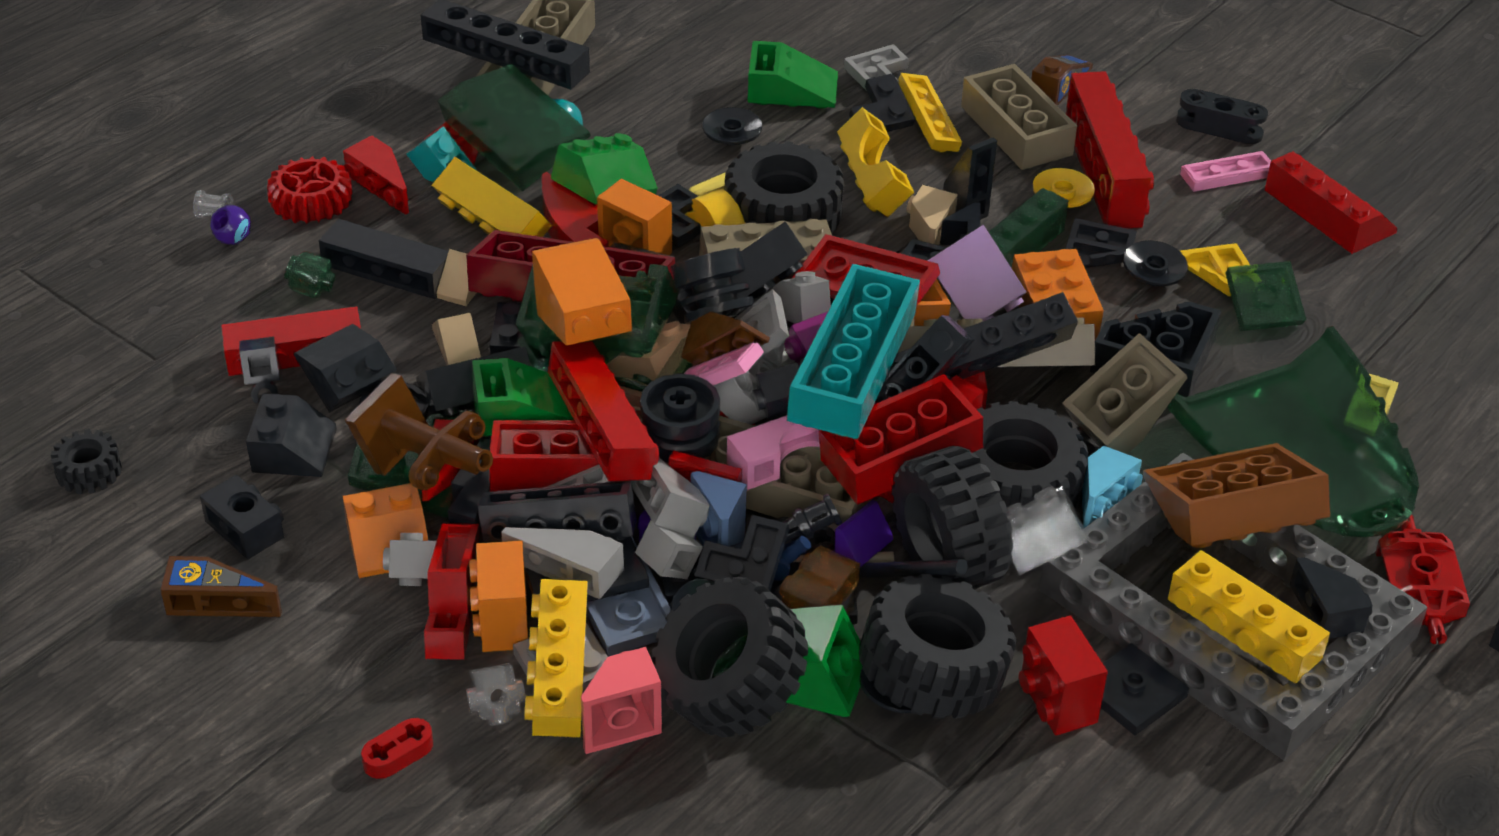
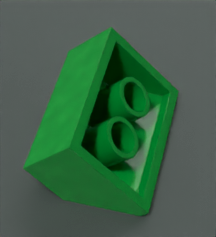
(599, 163)

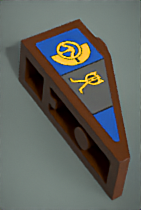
(1054, 75)
(214, 589)

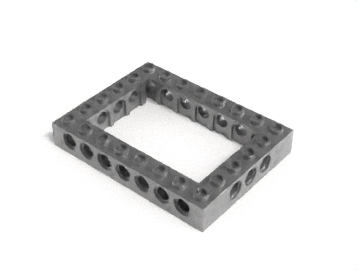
(1217, 677)

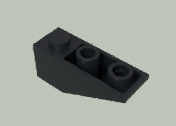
(927, 358)

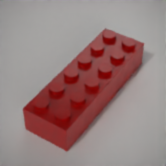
(1109, 150)

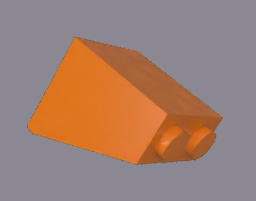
(580, 292)

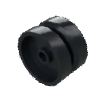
(681, 415)

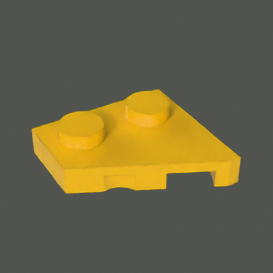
(1213, 262)

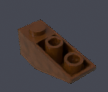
(717, 335)

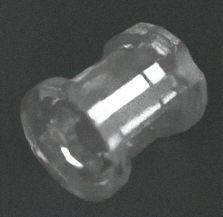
(208, 204)

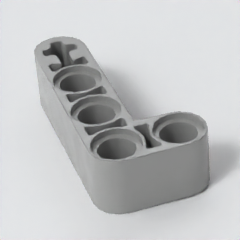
(737, 395)

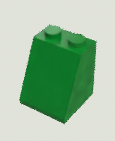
(832, 661)

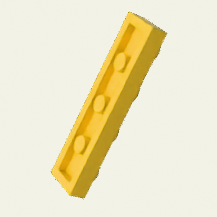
(929, 113)

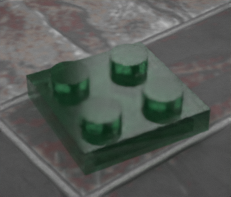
(1265, 296)

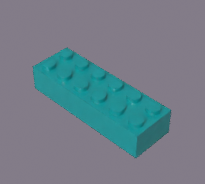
(853, 351)

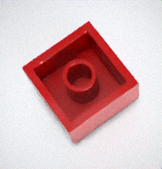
(1062, 675)

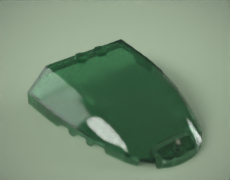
(1324, 415)

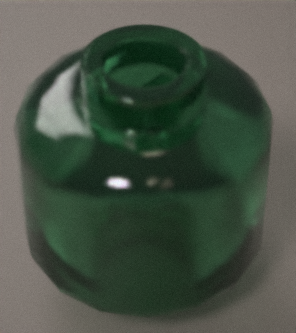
(309, 274)

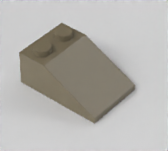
(1125, 396)

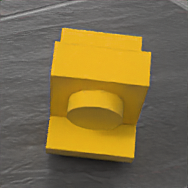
(715, 209)

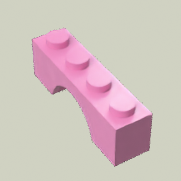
(763, 447)

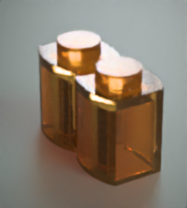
(822, 580)

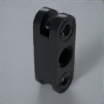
(1221, 116)

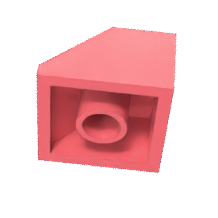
(622, 702)

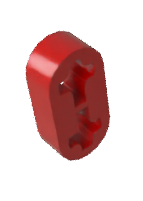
(397, 748)

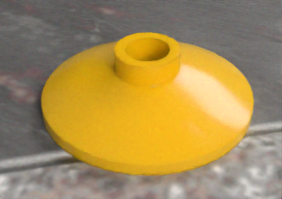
(1067, 184)

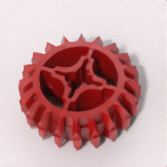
(309, 189)

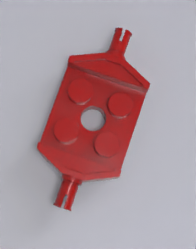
(1439, 589)

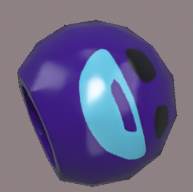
(230, 224)

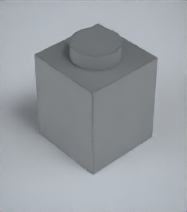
(668, 551)

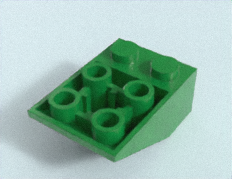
(789, 77)
(514, 392)

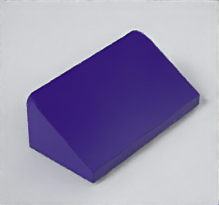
(863, 534)

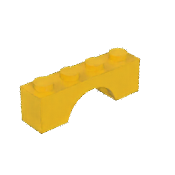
(881, 182)

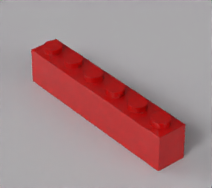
(602, 412)

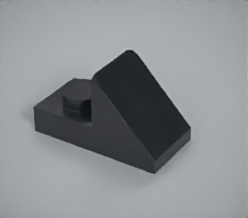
(960, 224)

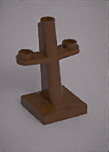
(392, 425)

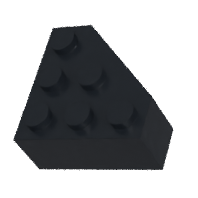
(1179, 334)

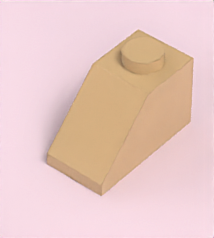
(927, 212)

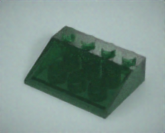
(510, 123)

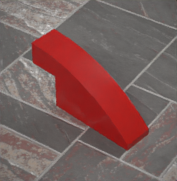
(569, 213)
(449, 592)

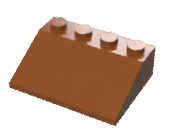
(1239, 494)

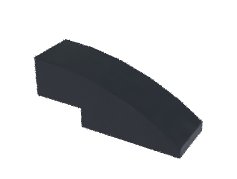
(467, 493)

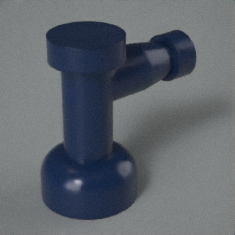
(789, 555)

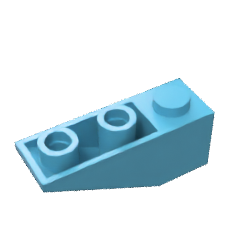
(1108, 480)

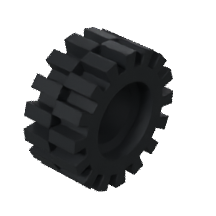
(83, 447)

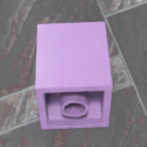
(978, 276)

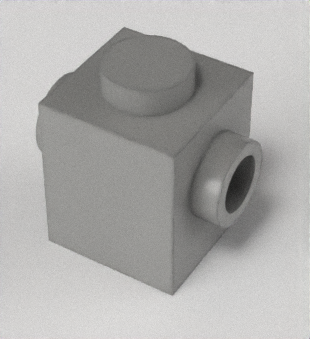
(408, 558)

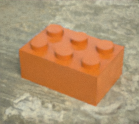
(1058, 272)

